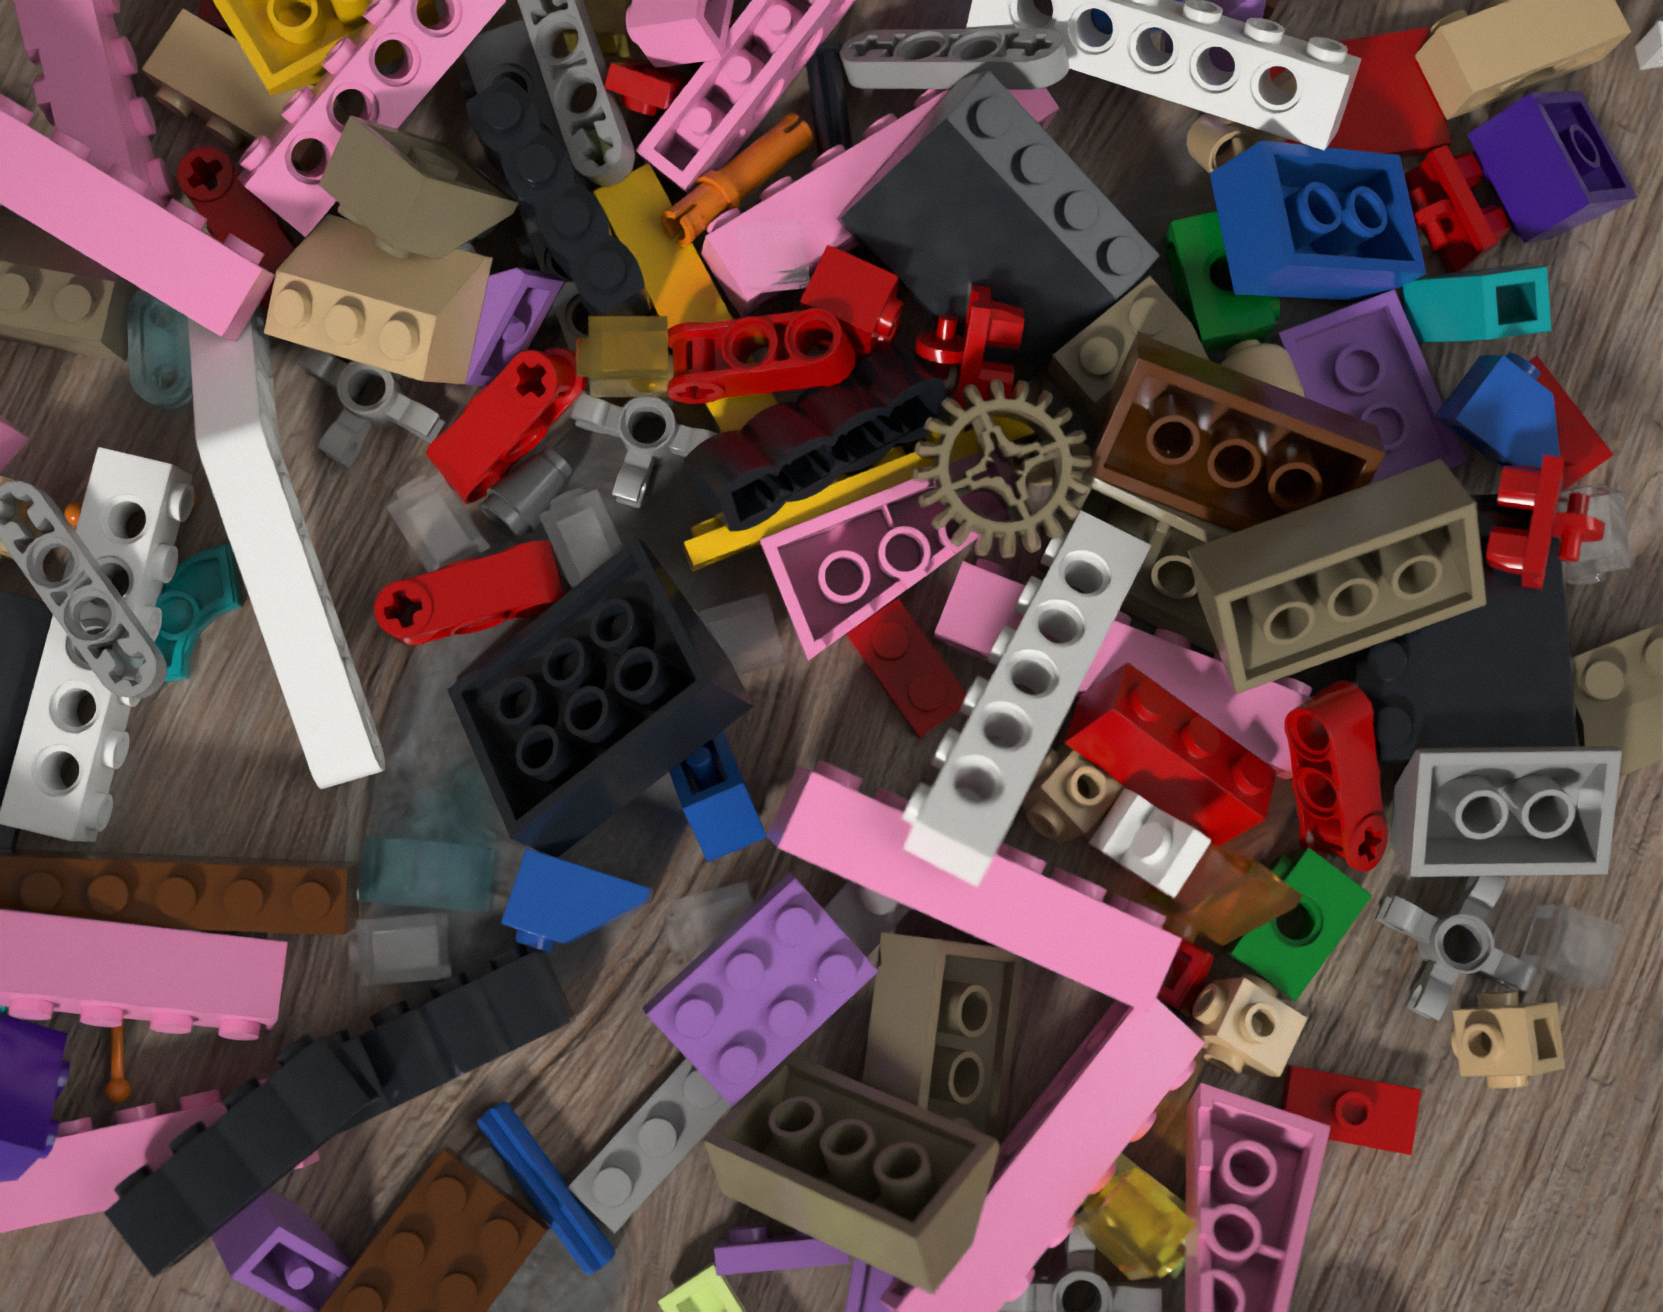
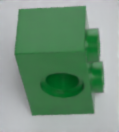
(1219, 317)
(1329, 909)

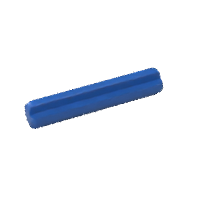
(546, 1188)

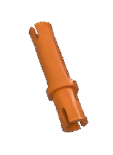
(737, 179)

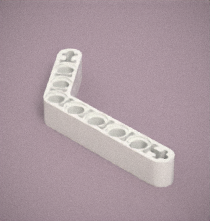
(276, 554)

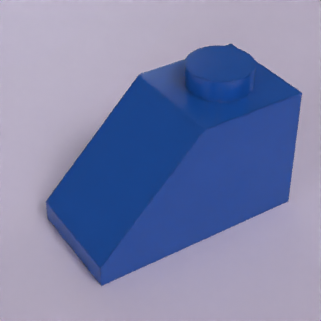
(1503, 412)
(717, 800)
(566, 901)

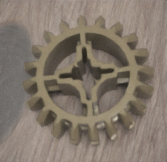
(991, 438)

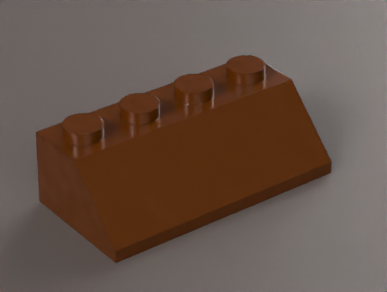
(1225, 440)

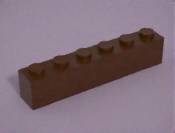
(184, 890)

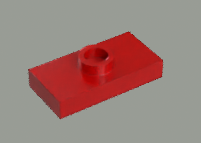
(1355, 1108)

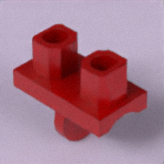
(1448, 210)
(985, 324)
(1539, 491)

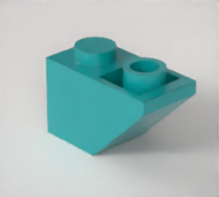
(1478, 304)

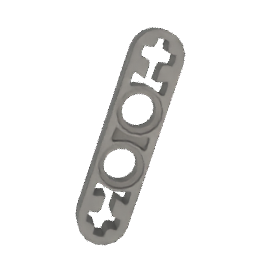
(944, 56)
(569, 73)
(71, 594)

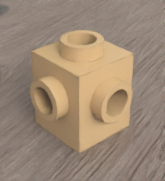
(1069, 796)
(1246, 1026)
(1507, 1039)

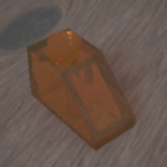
(1224, 898)

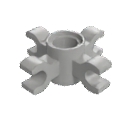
(619, 421)
(346, 435)
(1434, 987)
(1079, 1265)

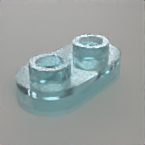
(157, 351)

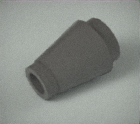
(525, 493)

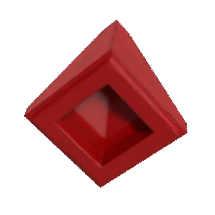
(1185, 977)

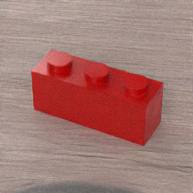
(1171, 755)

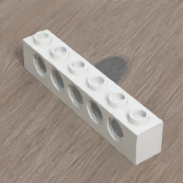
(1188, 75)
(51, 730)
(967, 834)

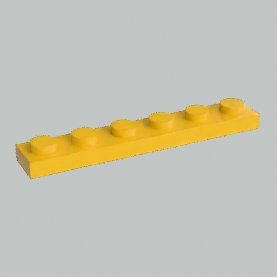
(715, 542)

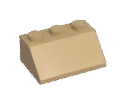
(378, 308)

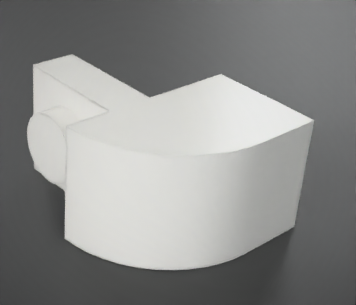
(1149, 843)

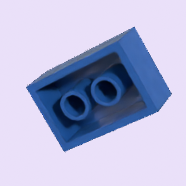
(1316, 222)

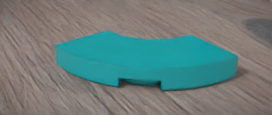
(191, 601)

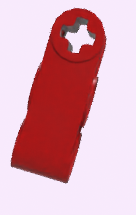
(233, 208)
(714, 355)
(506, 420)
(473, 594)
(1337, 776)

